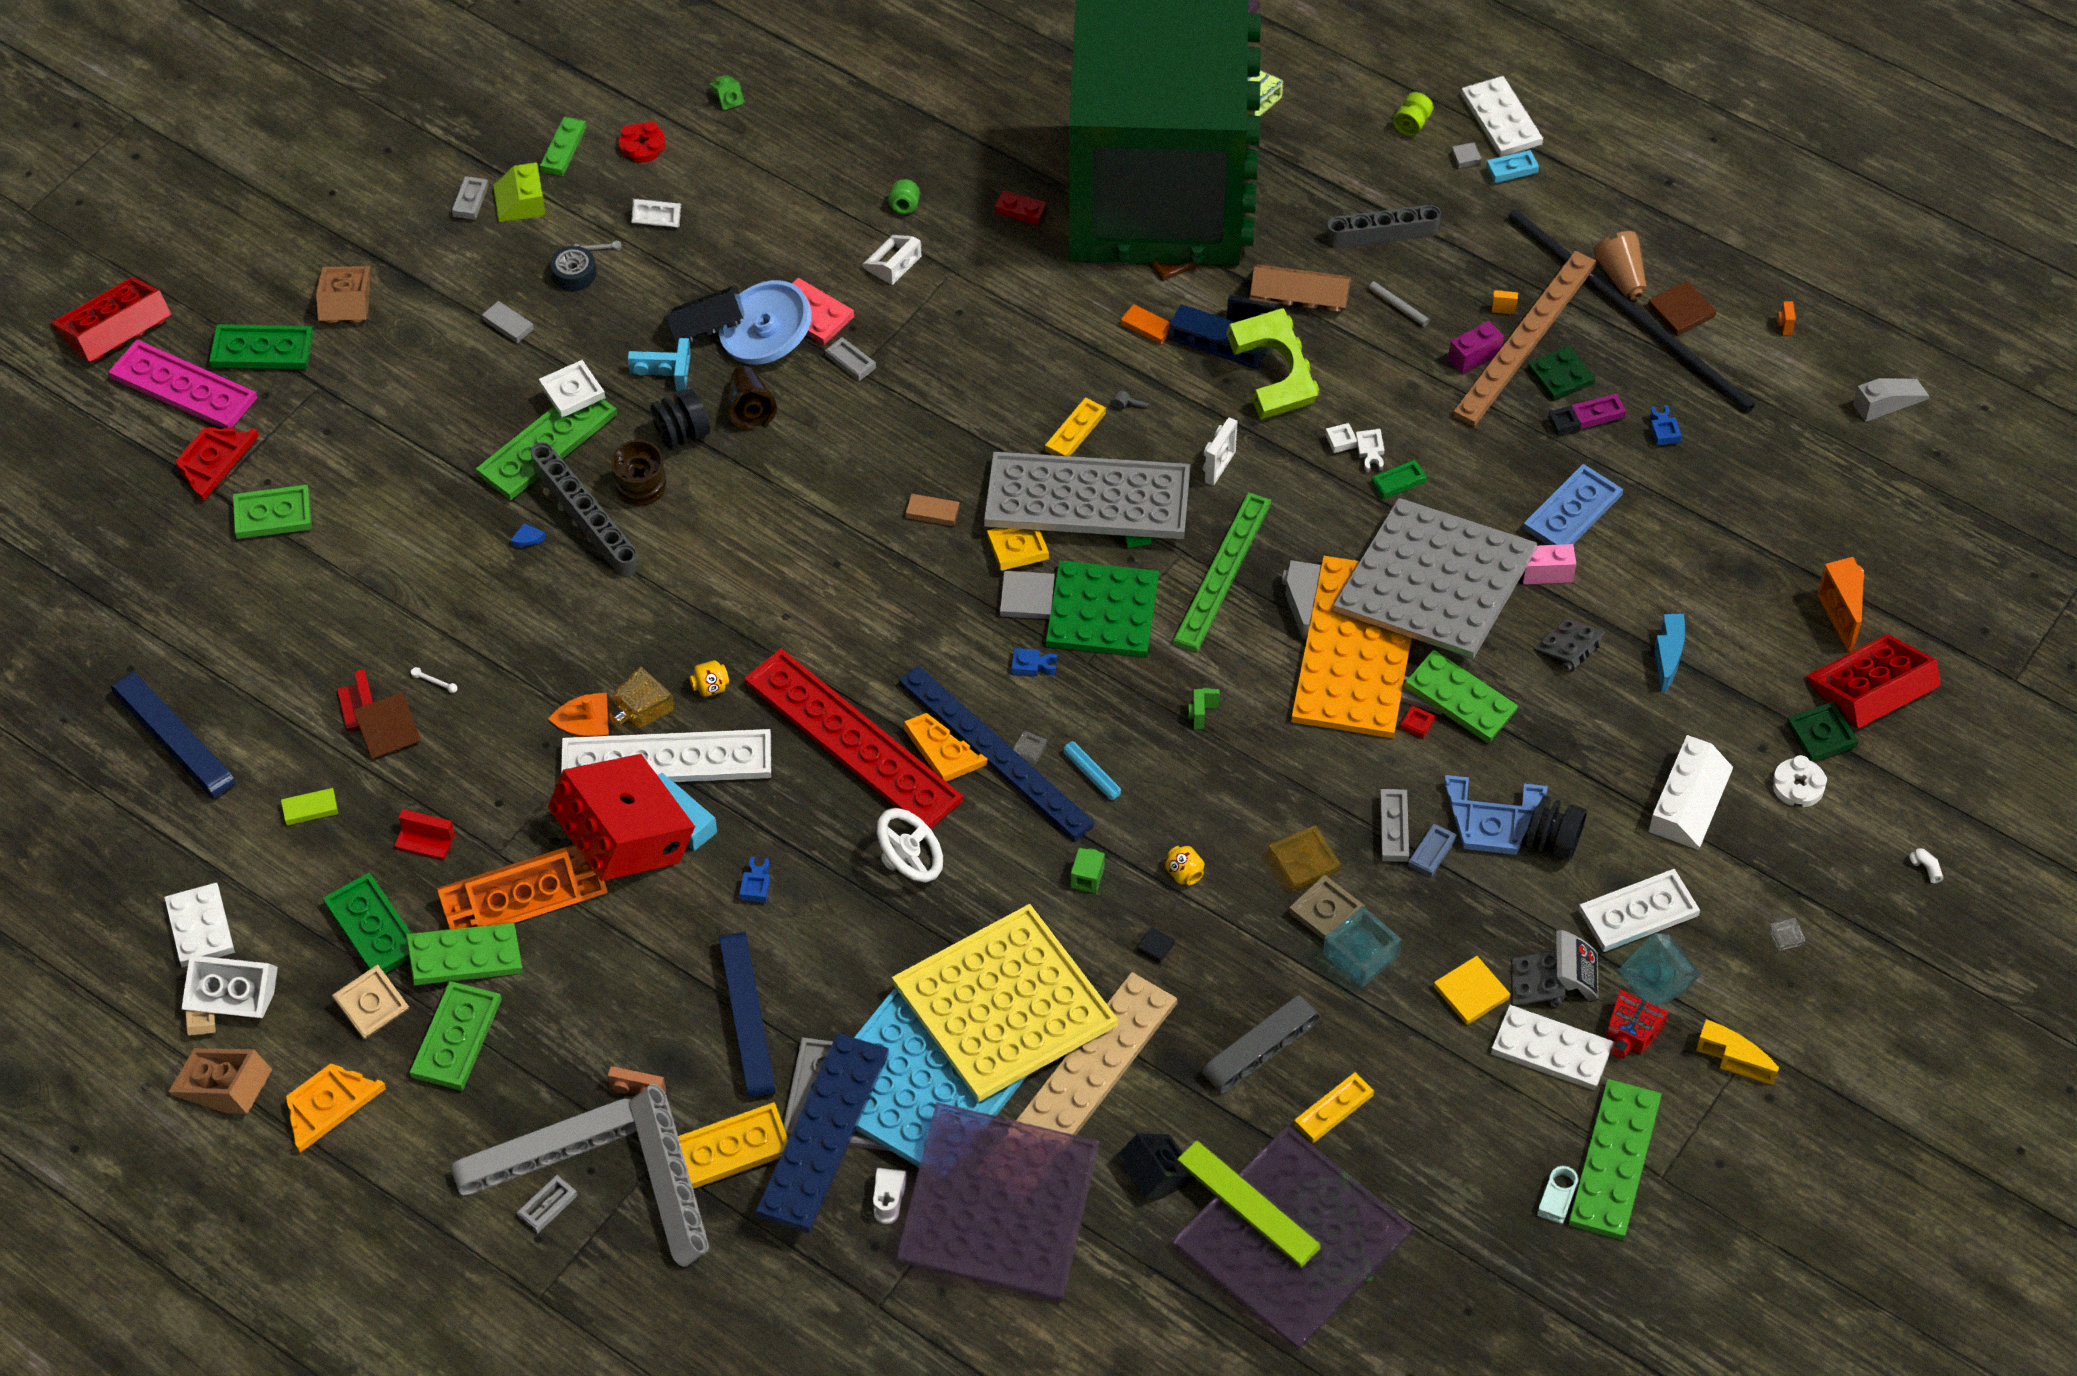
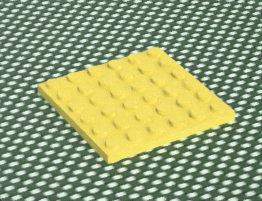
(1004, 1002)

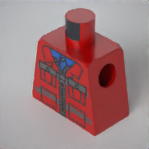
(1634, 1024)

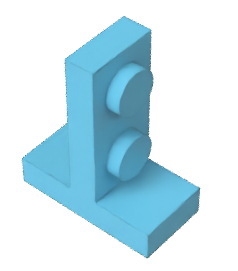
(663, 363)

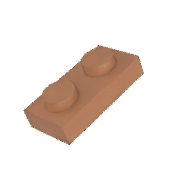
(633, 1082)

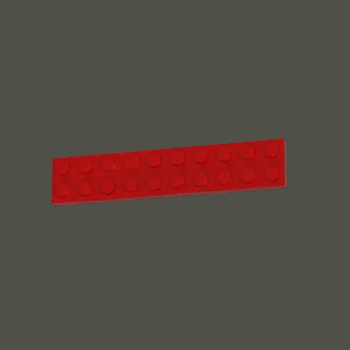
(852, 738)

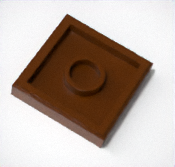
(1682, 308)
(387, 725)

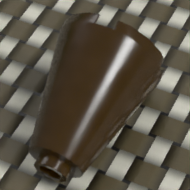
(750, 400)

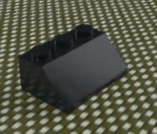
(706, 314)

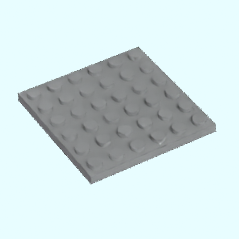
(1435, 577)

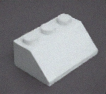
(228, 986)

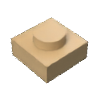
(200, 1022)

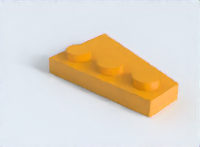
(940, 749)

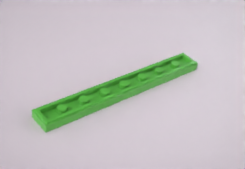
(1222, 572)

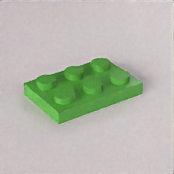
(272, 511)

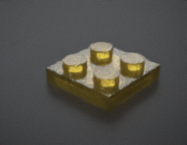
(1304, 857)

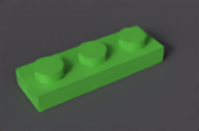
(563, 146)

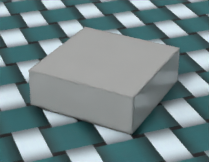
(1466, 155)

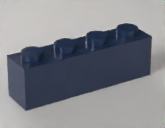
(1209, 335)

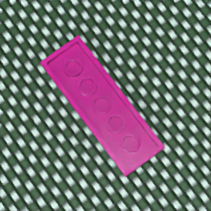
(182, 385)

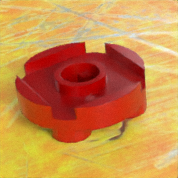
(632, 135)

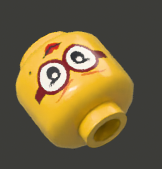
(709, 678)
(1184, 865)

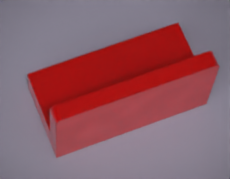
(354, 697)
(424, 835)

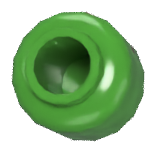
(904, 196)

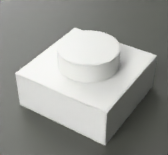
(1341, 438)

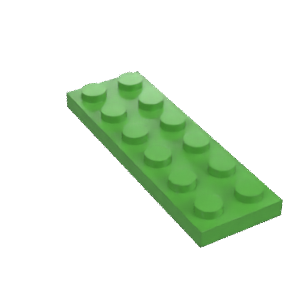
(511, 466)
(1615, 1159)

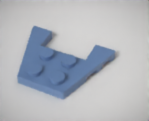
(1491, 825)

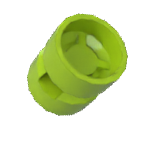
(1413, 114)

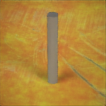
(1399, 304)

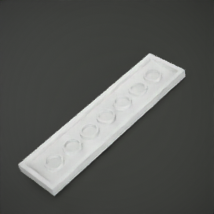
(681, 755)

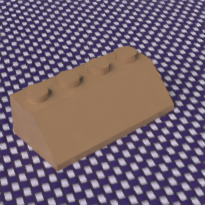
(1300, 286)

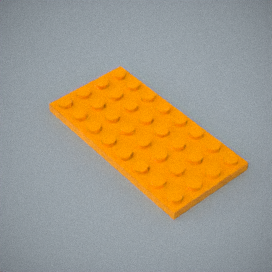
(1349, 667)

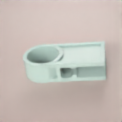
(1556, 1199)

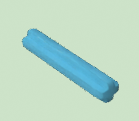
(1092, 770)

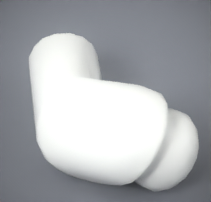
(1930, 862)

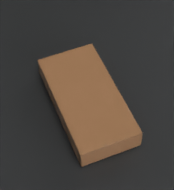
(932, 510)

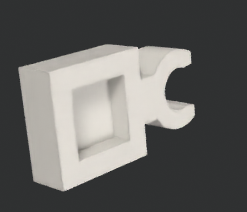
(1370, 446)

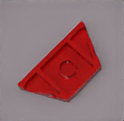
(212, 457)

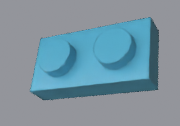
(1512, 166)

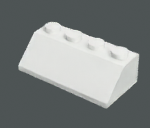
(1691, 793)

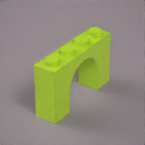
(1276, 332)

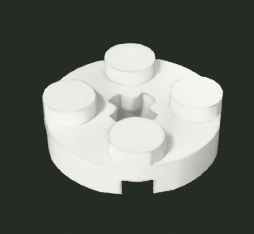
(1801, 769)

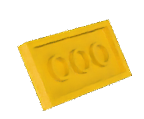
(733, 1145)

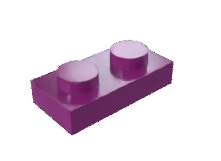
(1599, 410)

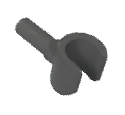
(1123, 398)

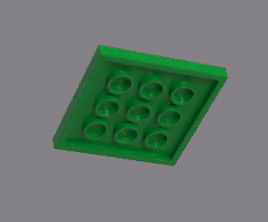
(1102, 609)

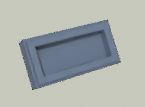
(1432, 850)

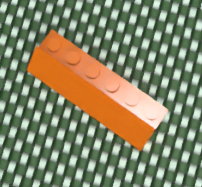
(520, 890)

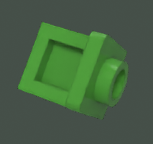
(728, 91)
(1202, 699)

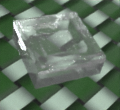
(1030, 747)
(1787, 934)

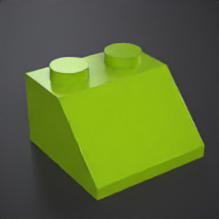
(519, 194)

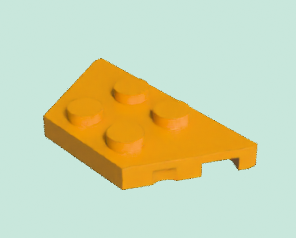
(328, 1101)

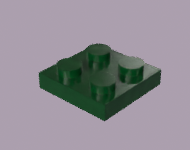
(1561, 373)
(1822, 732)

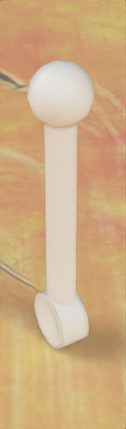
(416, 673)

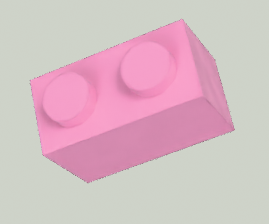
(1551, 565)

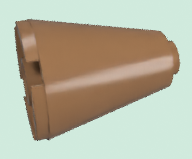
(1623, 263)

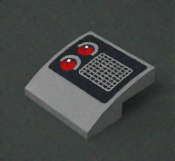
(1577, 964)

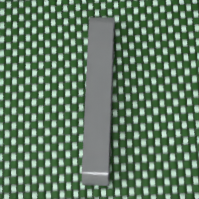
(543, 1147)
(669, 1175)

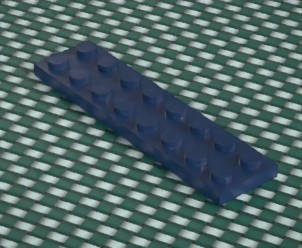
(822, 1133)

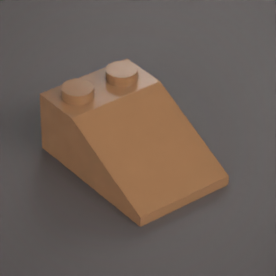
(343, 294)
(222, 1079)

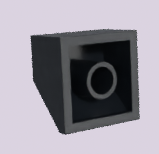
(1244, 307)
(1154, 1165)

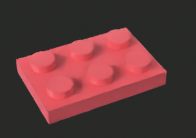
(827, 313)

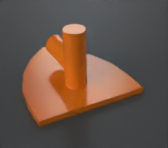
(583, 716)

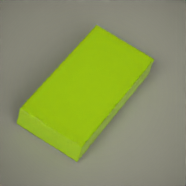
(309, 806)

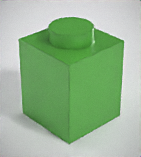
(1087, 870)

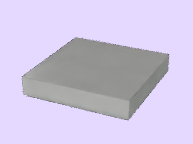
(1027, 595)

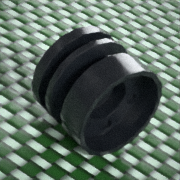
(682, 417)
(1556, 828)

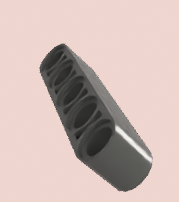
(1383, 226)
(1260, 1044)

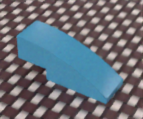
(1669, 648)

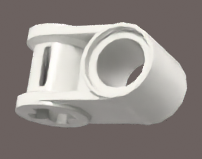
(888, 1194)

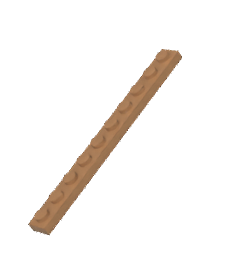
(1524, 339)

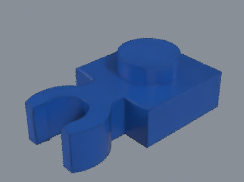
(1664, 428)
(1029, 662)
(757, 883)

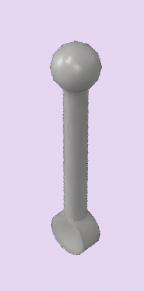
(616, 245)

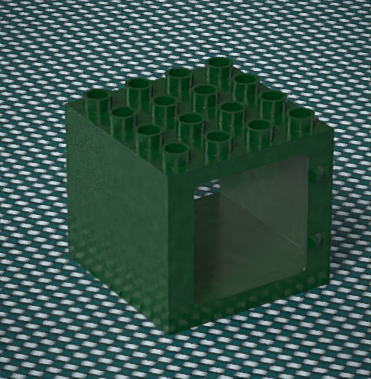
(1163, 131)

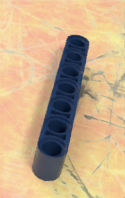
(173, 735)
(747, 1015)

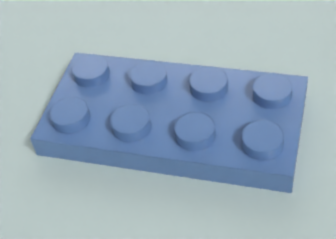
(1573, 508)

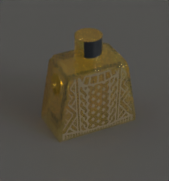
(641, 700)

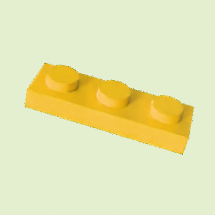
(1075, 428)
(1333, 1108)

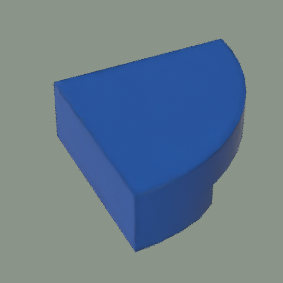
(526, 536)

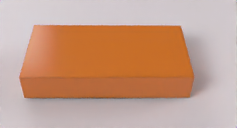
(1146, 324)

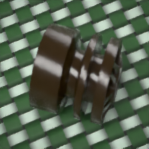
(638, 472)

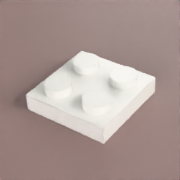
(572, 388)
(1220, 451)

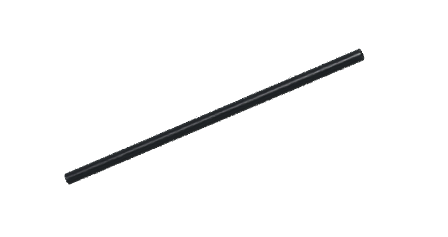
(1637, 315)

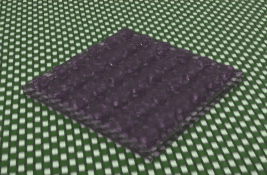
(998, 1201)
(1329, 1205)

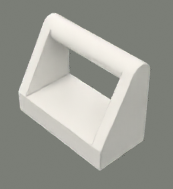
(893, 269)

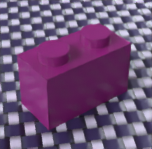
(1475, 347)

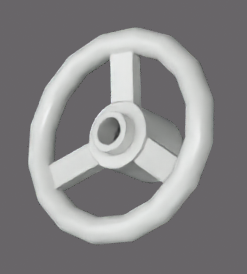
(906, 848)

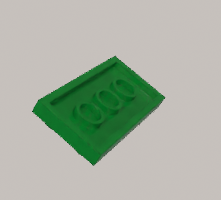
(261, 346)
(370, 923)

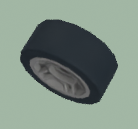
(573, 268)

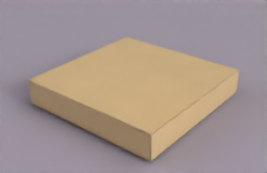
(370, 1002)

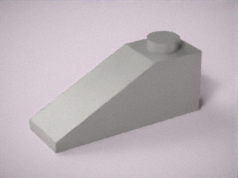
(1886, 396)
(1301, 590)

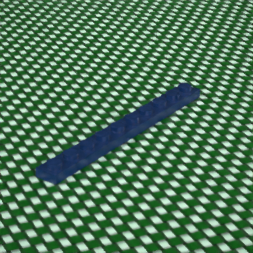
(999, 754)

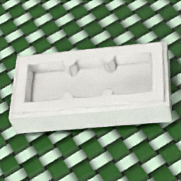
(656, 213)

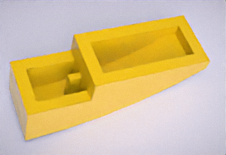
(1736, 1053)

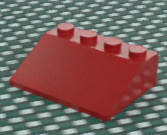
(112, 318)
(1876, 679)

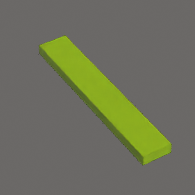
(1249, 1203)

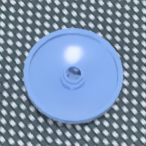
(772, 324)

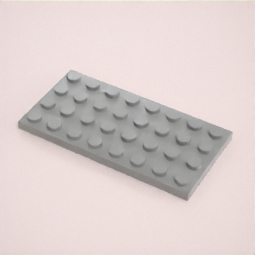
(1087, 495)

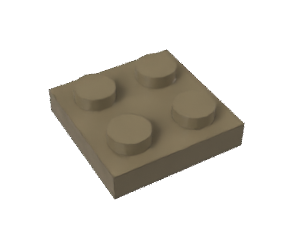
(1324, 907)

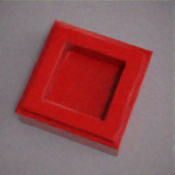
(1417, 722)

